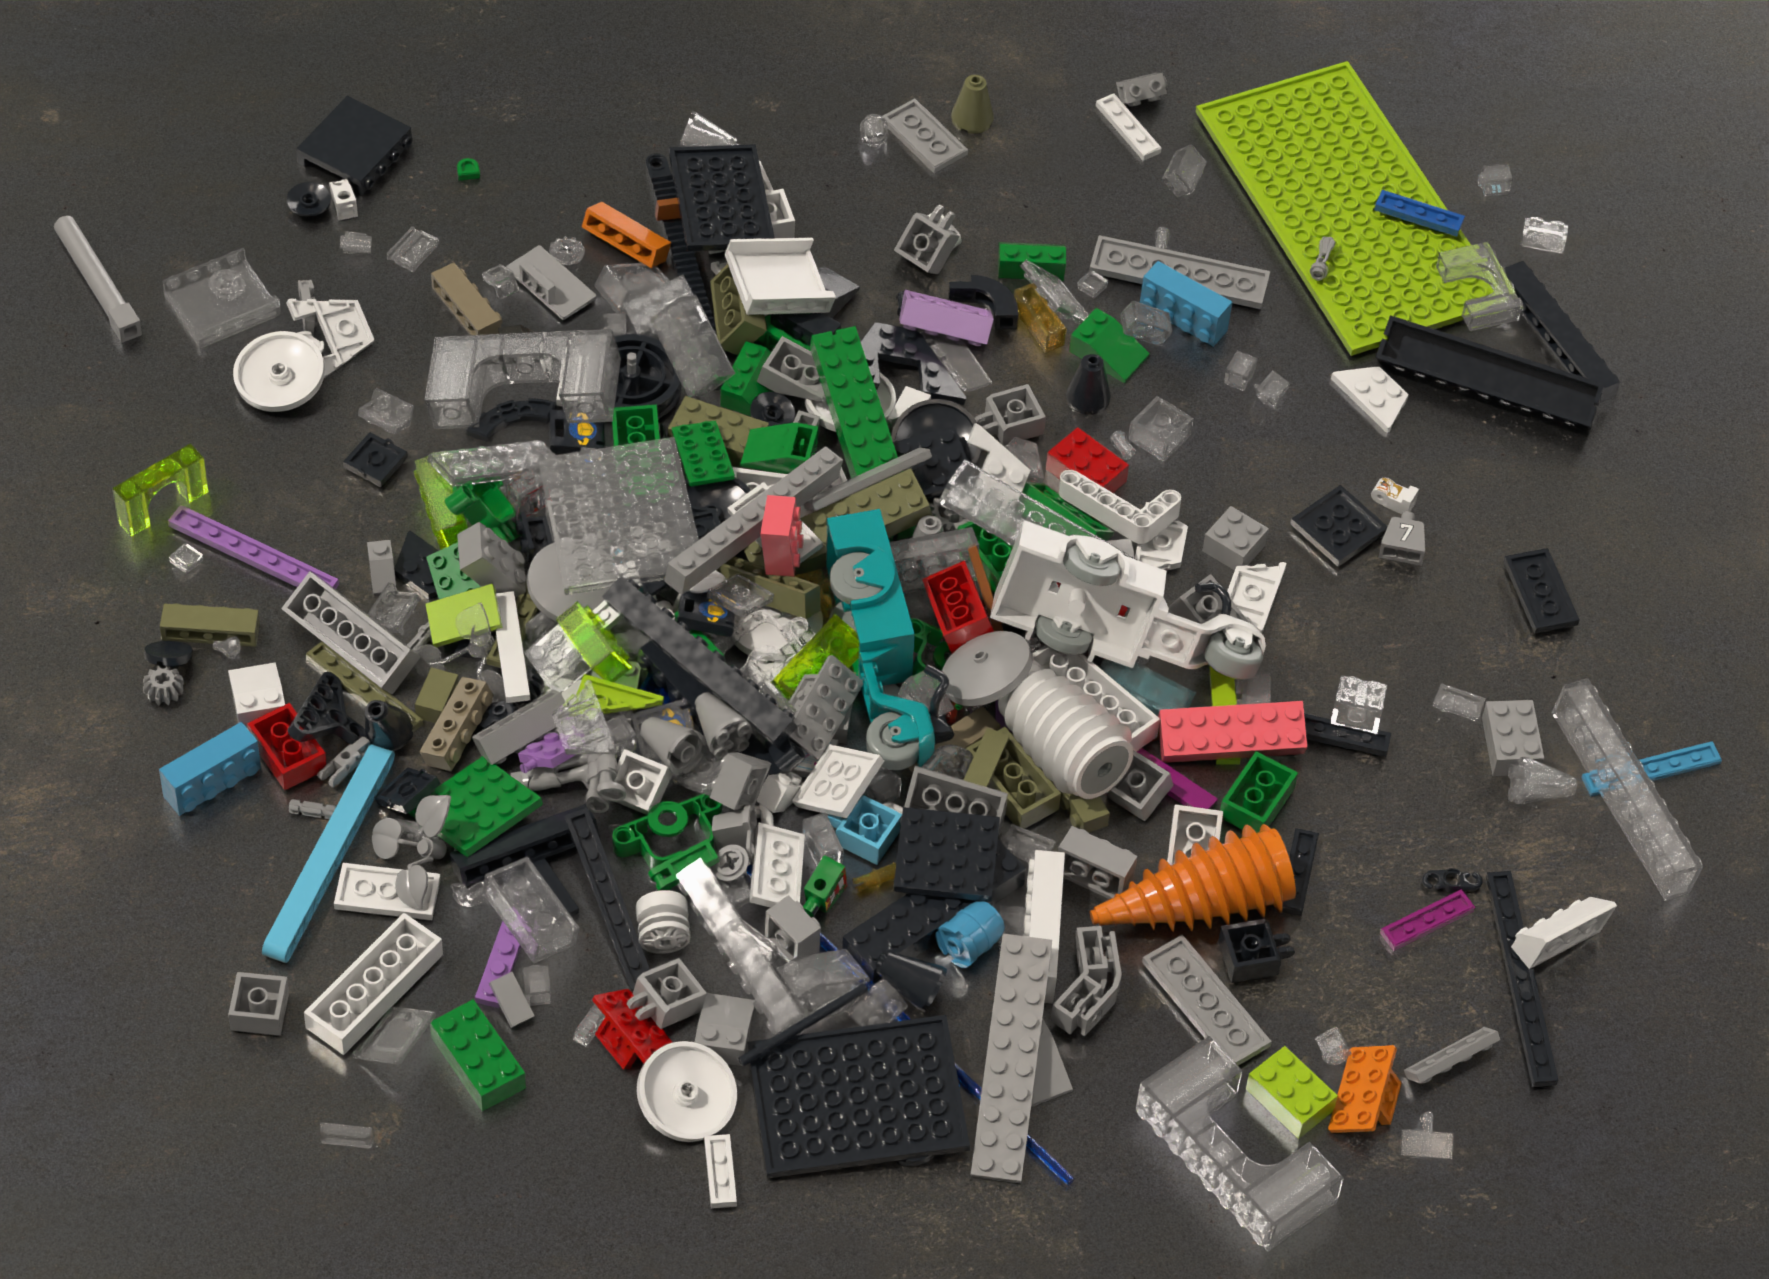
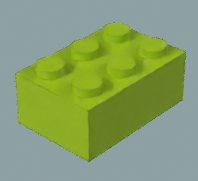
(1291, 1092)

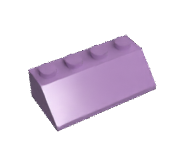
(945, 317)

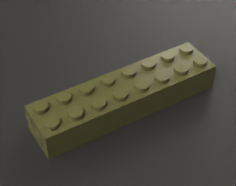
(897, 497)

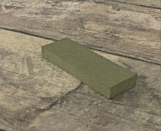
(987, 757)

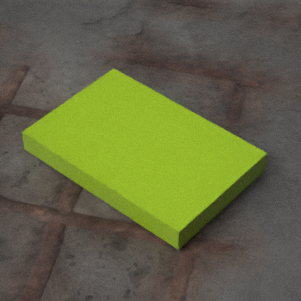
(444, 611)

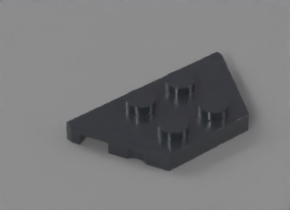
(413, 565)

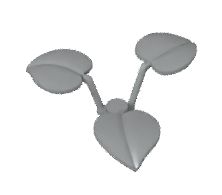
(431, 815)

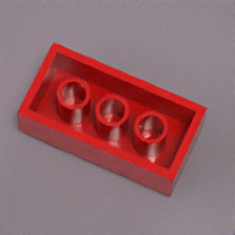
(957, 605)

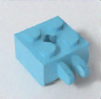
(868, 829)

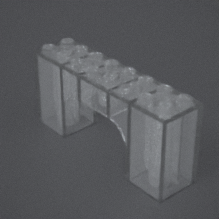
(472, 365)
(1264, 1198)

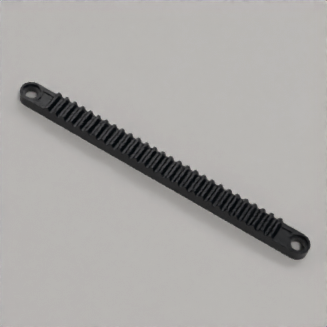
(683, 262)

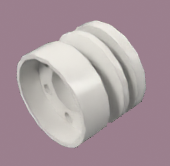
(663, 922)

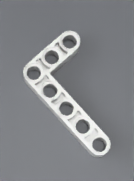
(1117, 513)

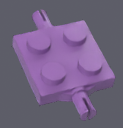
(544, 753)

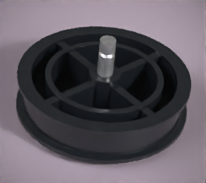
(646, 374)

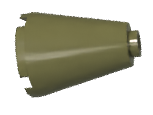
(973, 106)

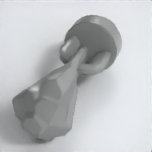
(1319, 269)

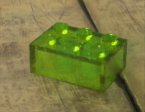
(594, 642)

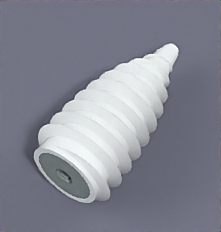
(1067, 734)

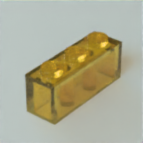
(1039, 318)

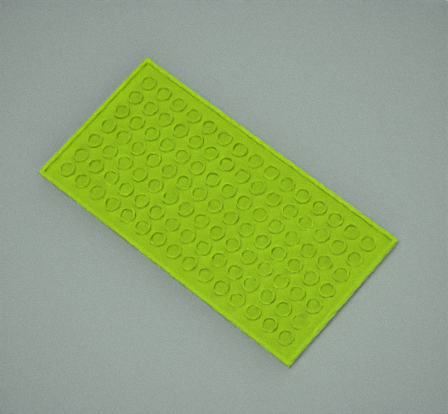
(1314, 167)

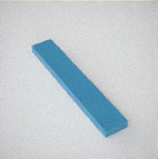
(1671, 763)

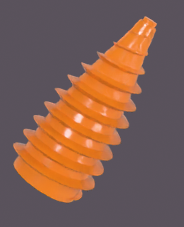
(1208, 884)

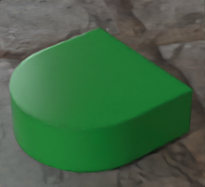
(468, 169)

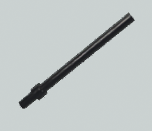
(763, 1048)

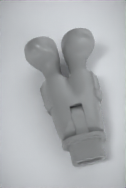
(600, 775)

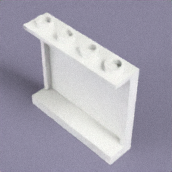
(777, 276)

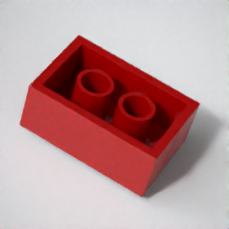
(1089, 458)
(285, 757)

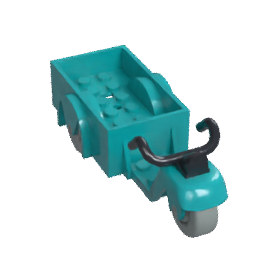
(874, 605)

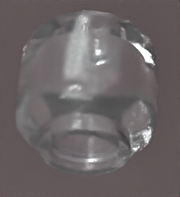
(874, 130)

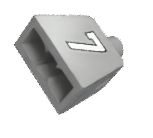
(1404, 540)

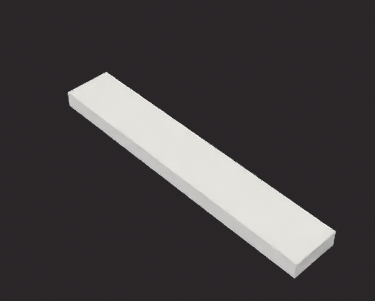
(511, 650)

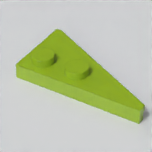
(620, 698)

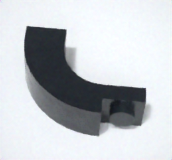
(989, 294)

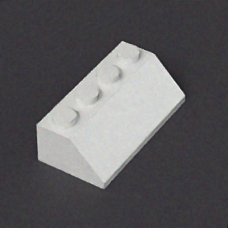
(1562, 930)

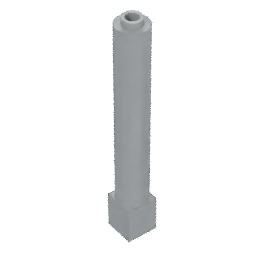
(120, 314)

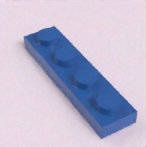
(1419, 213)

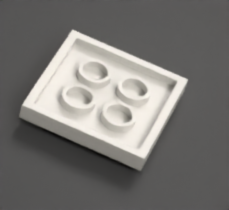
(838, 781)

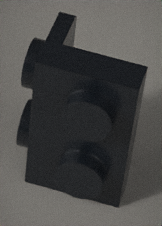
(534, 534)

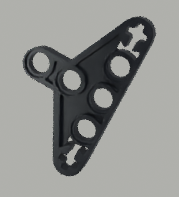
(321, 720)

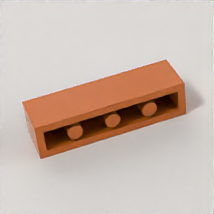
(626, 234)

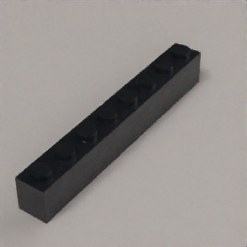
(1558, 330)
(681, 686)

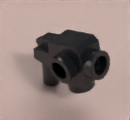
(496, 712)

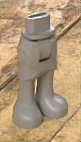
(546, 778)

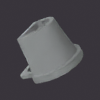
(736, 829)

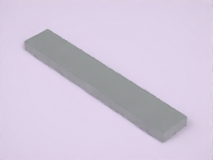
(867, 479)

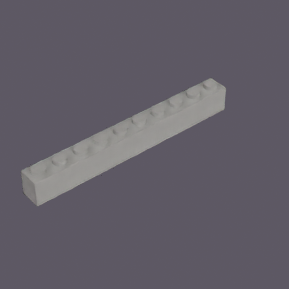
(746, 524)

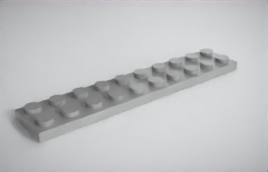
(1011, 1058)

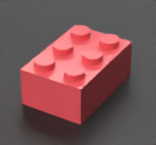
(781, 535)

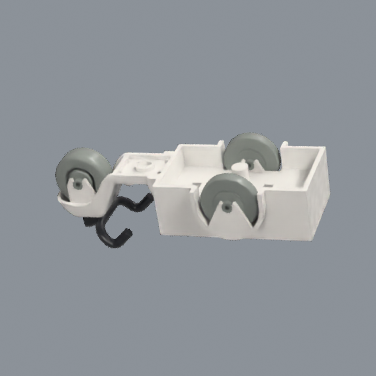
(1086, 608)

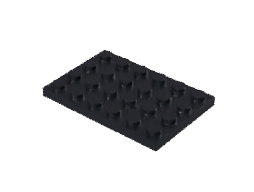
(720, 195)

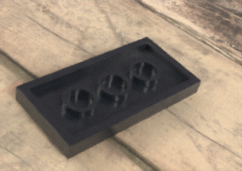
(1541, 590)

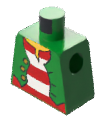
(824, 886)

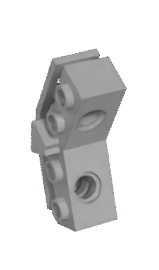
(1088, 990)

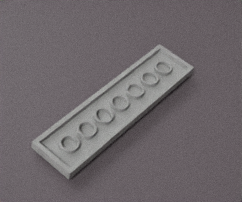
(1133, 260)

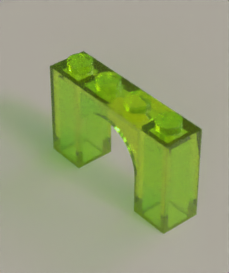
(133, 495)

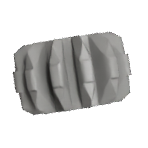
(163, 685)

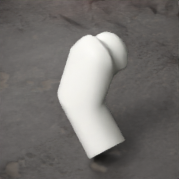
(765, 814)

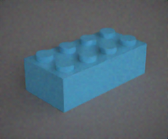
(1188, 303)
(210, 768)

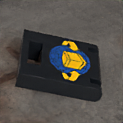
(575, 434)
(706, 615)

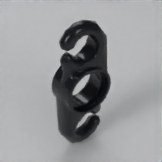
(1441, 875)

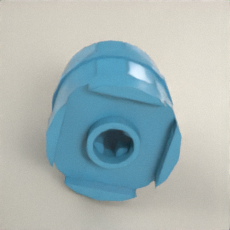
(970, 933)

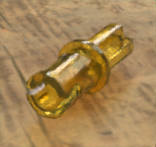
(875, 877)

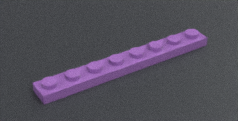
(244, 547)

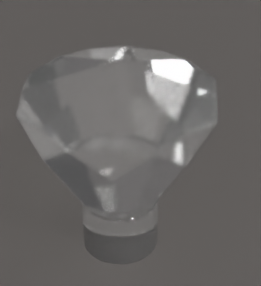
(229, 647)

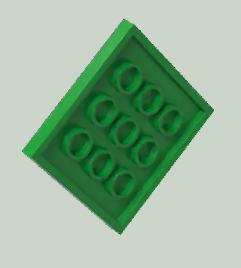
(482, 805)

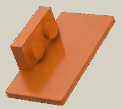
(1366, 1090)

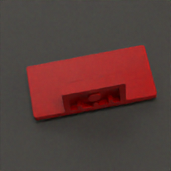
(623, 1032)

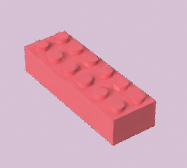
(1232, 731)

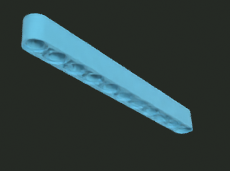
(328, 854)

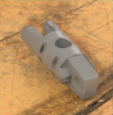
(344, 762)

